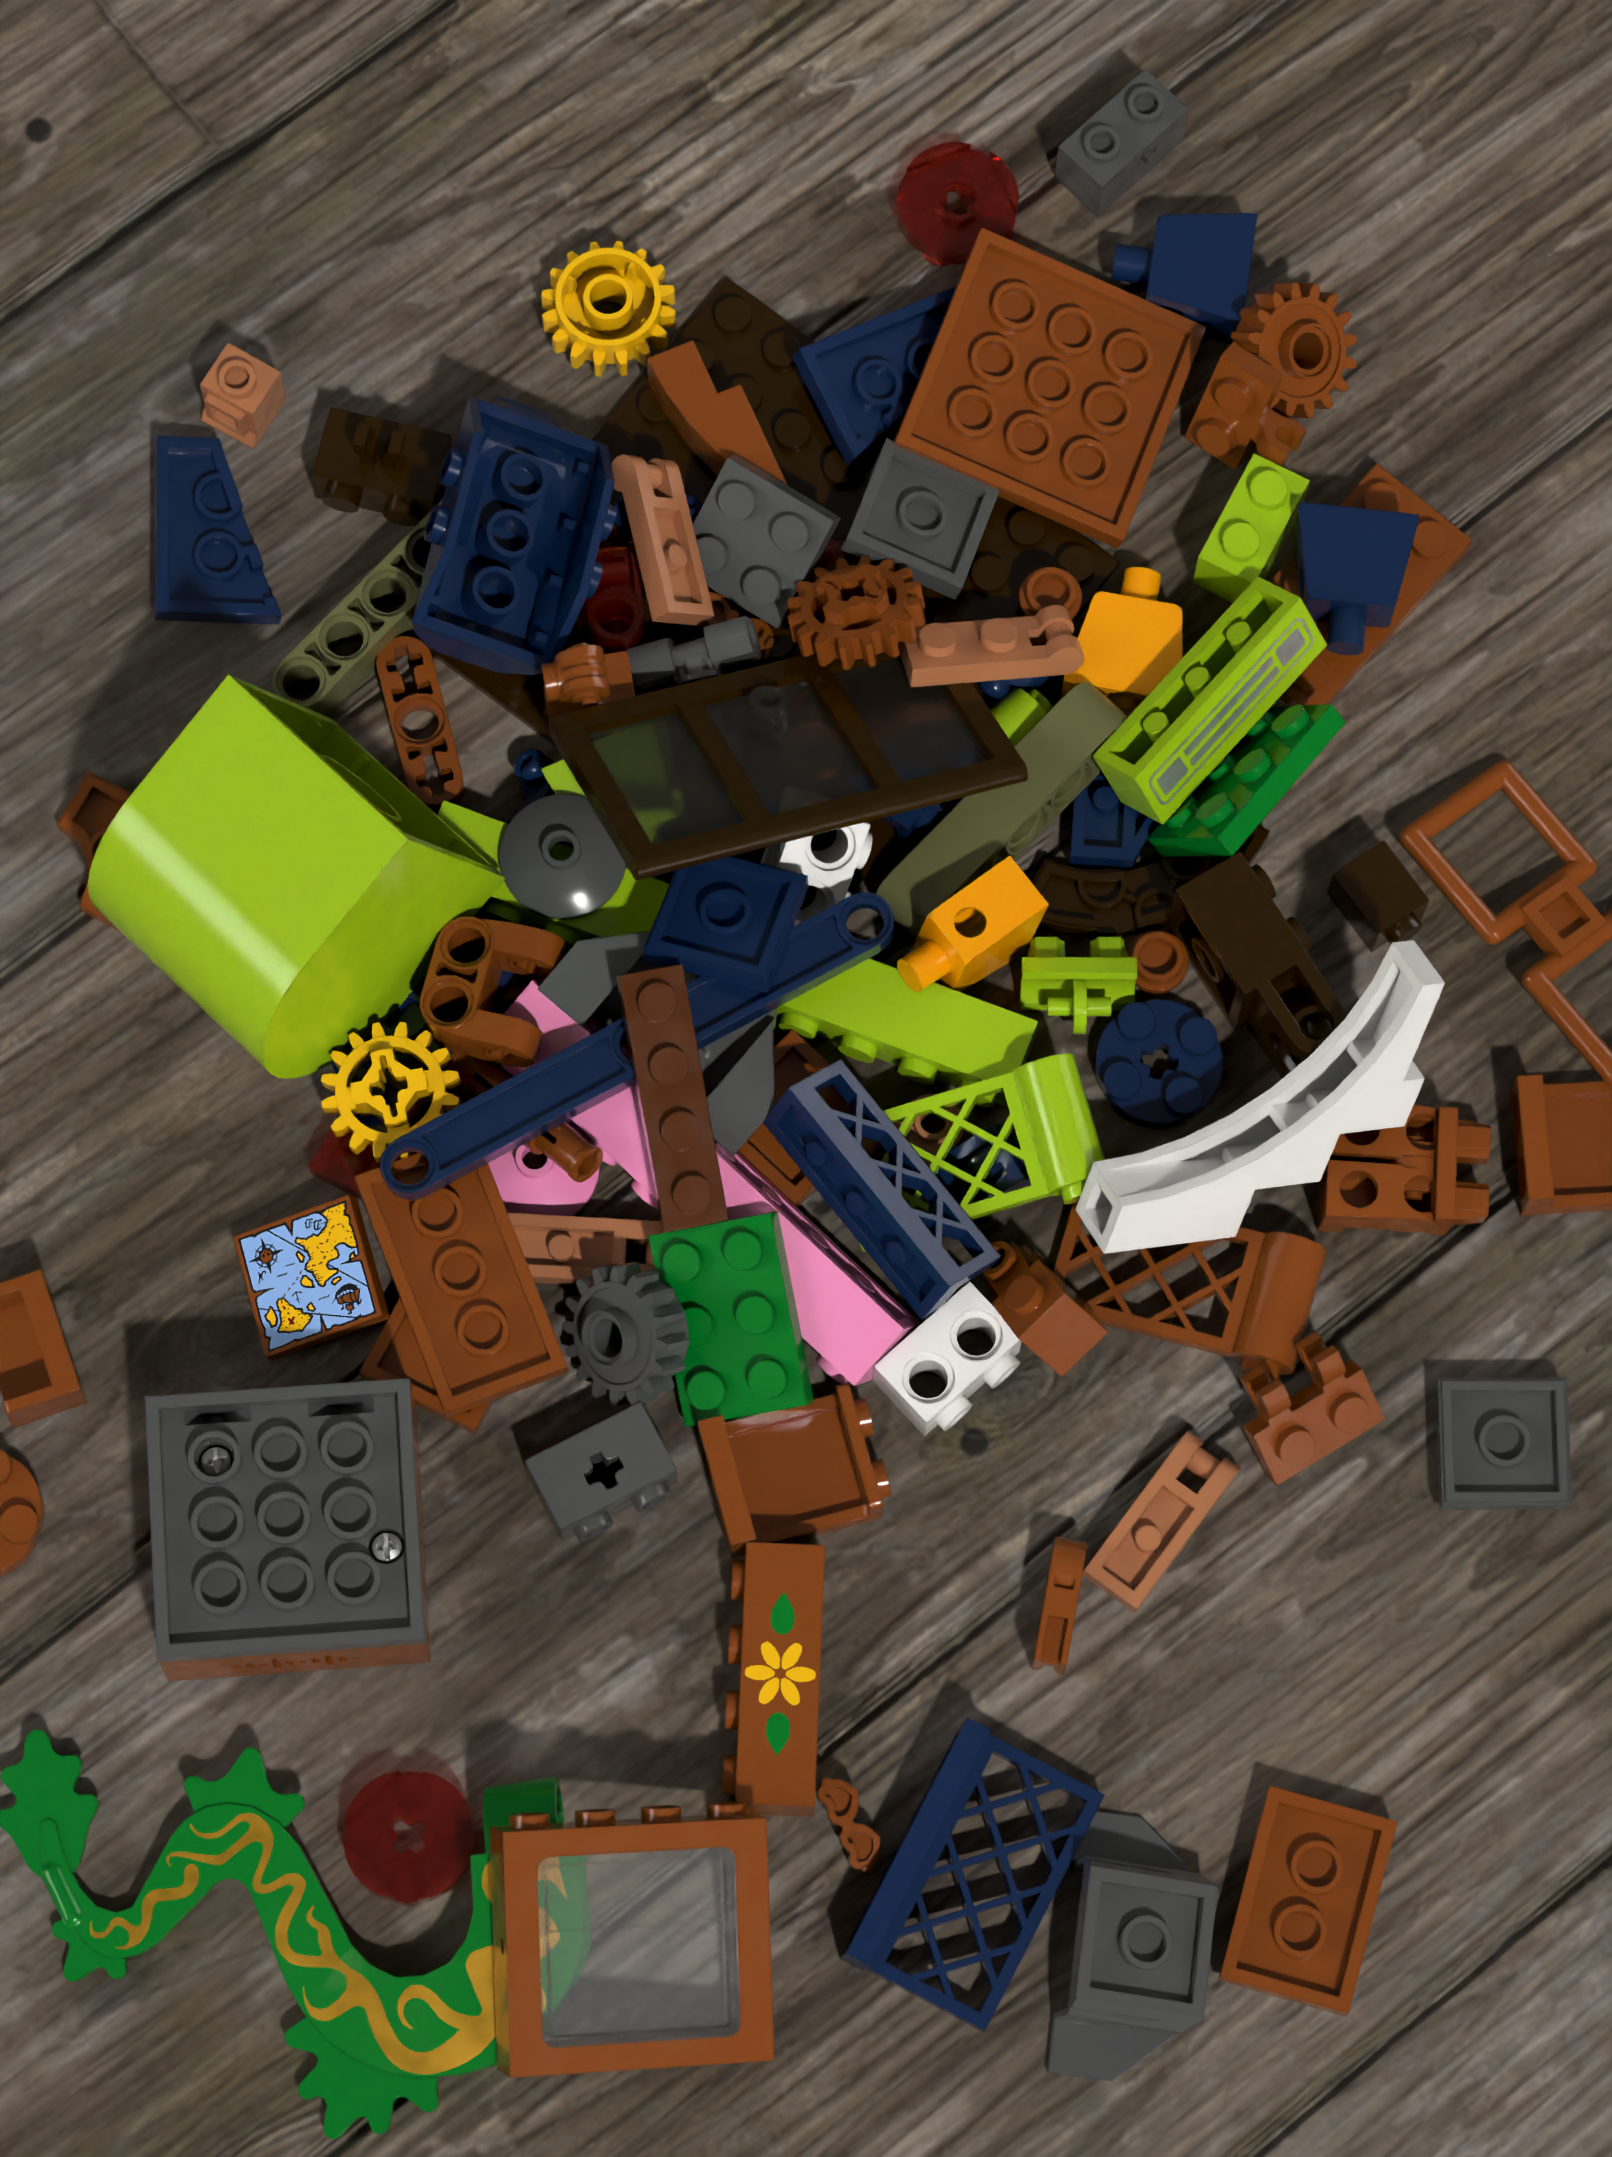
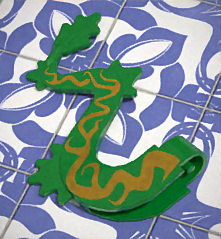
(366, 2027)

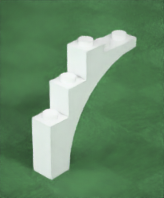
(1284, 1136)

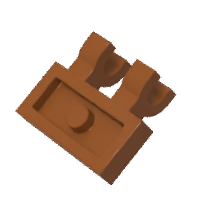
(1314, 1421)

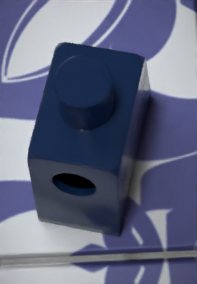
(1195, 268)
(1351, 568)

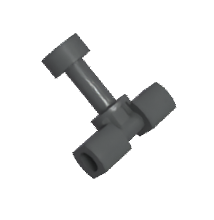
(697, 659)

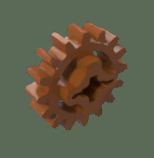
(856, 612)

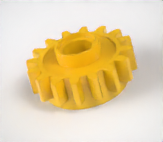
(615, 337)

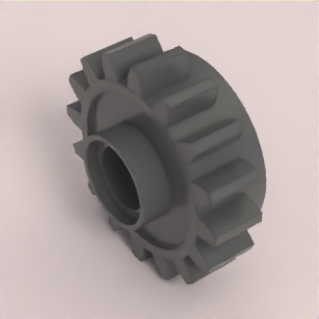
(627, 1333)

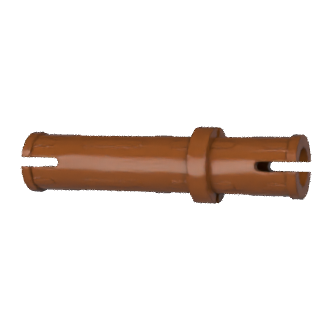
(561, 1144)

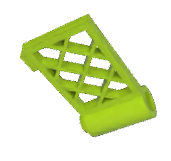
(1050, 1125)

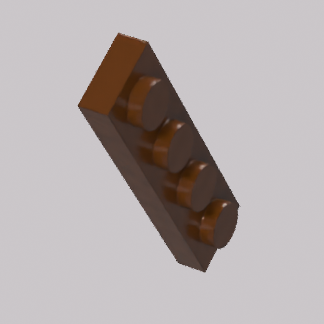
(672, 1098)

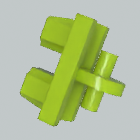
(1077, 984)

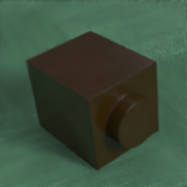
(1379, 897)

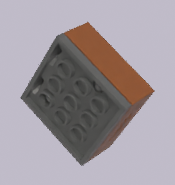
(287, 1529)

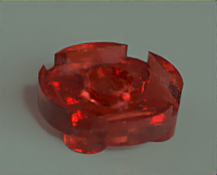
(969, 172)
(408, 1875)

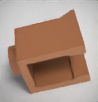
(241, 395)

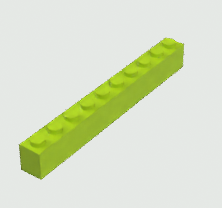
(863, 1009)

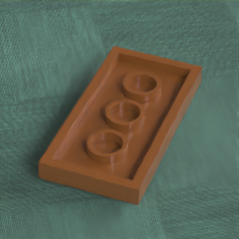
(1432, 555)
(463, 1285)

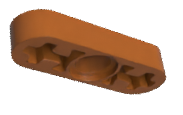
(425, 680)

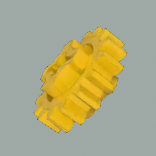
(365, 1095)

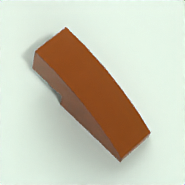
(708, 421)

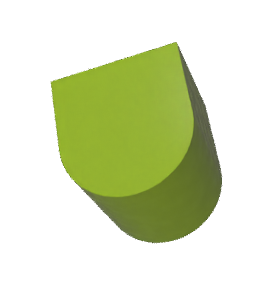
(283, 877)

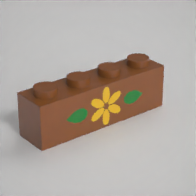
(777, 1680)

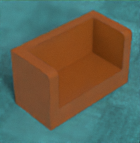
(34, 1354)

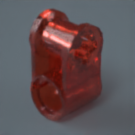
(617, 598)

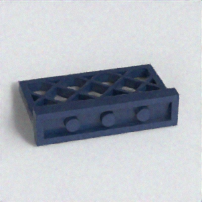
(922, 1846)

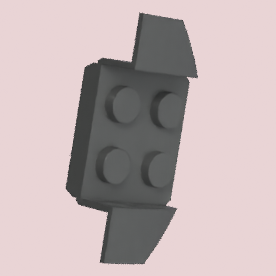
(735, 1068)
(1136, 1951)

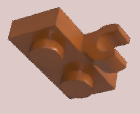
(1238, 412)

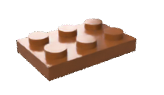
(1307, 1901)

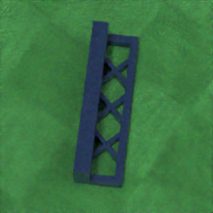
(869, 1191)

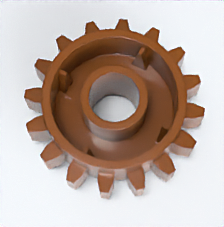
(1302, 339)

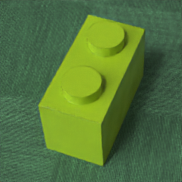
(1250, 529)

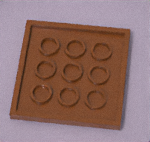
(1050, 387)

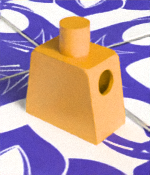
(1129, 640)
(975, 930)

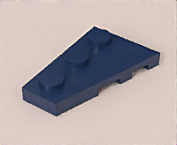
(870, 371)
(202, 543)

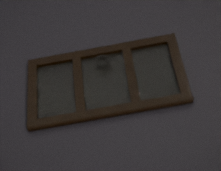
(777, 757)

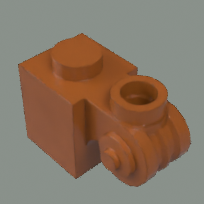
(585, 678)
(1041, 1307)

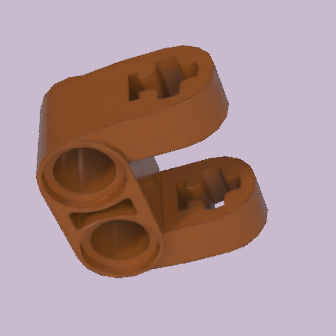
(475, 984)

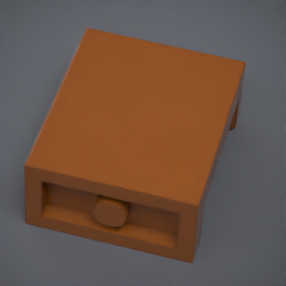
(1562, 1145)
(794, 1471)

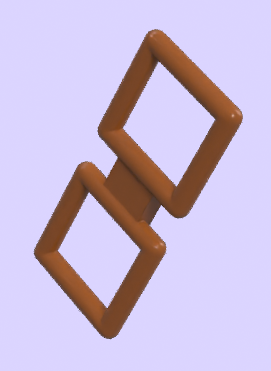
(1551, 913)

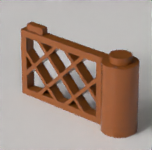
(1266, 1309)

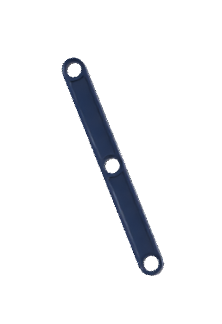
(597, 1068)

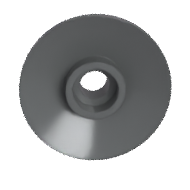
(560, 887)

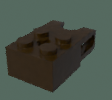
(1254, 960)

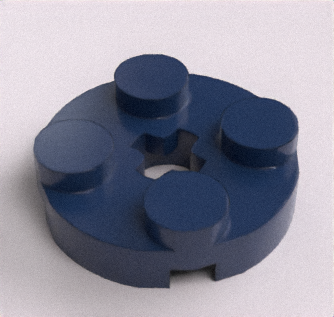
(1141, 1031)

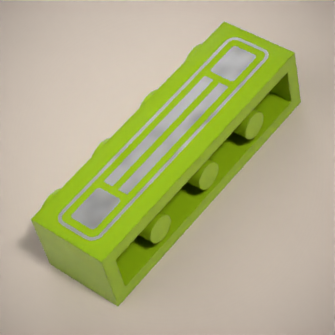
(1210, 700)

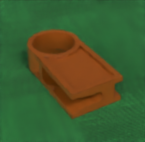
(1059, 1604)

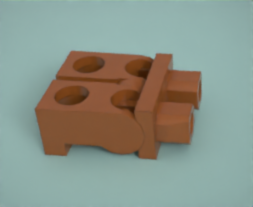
(1406, 1176)

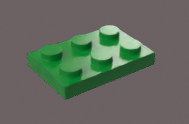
(1248, 782)
(739, 1318)

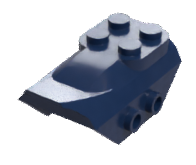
(513, 538)

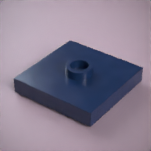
(727, 920)

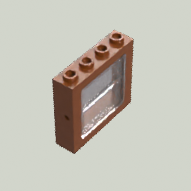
(631, 1940)

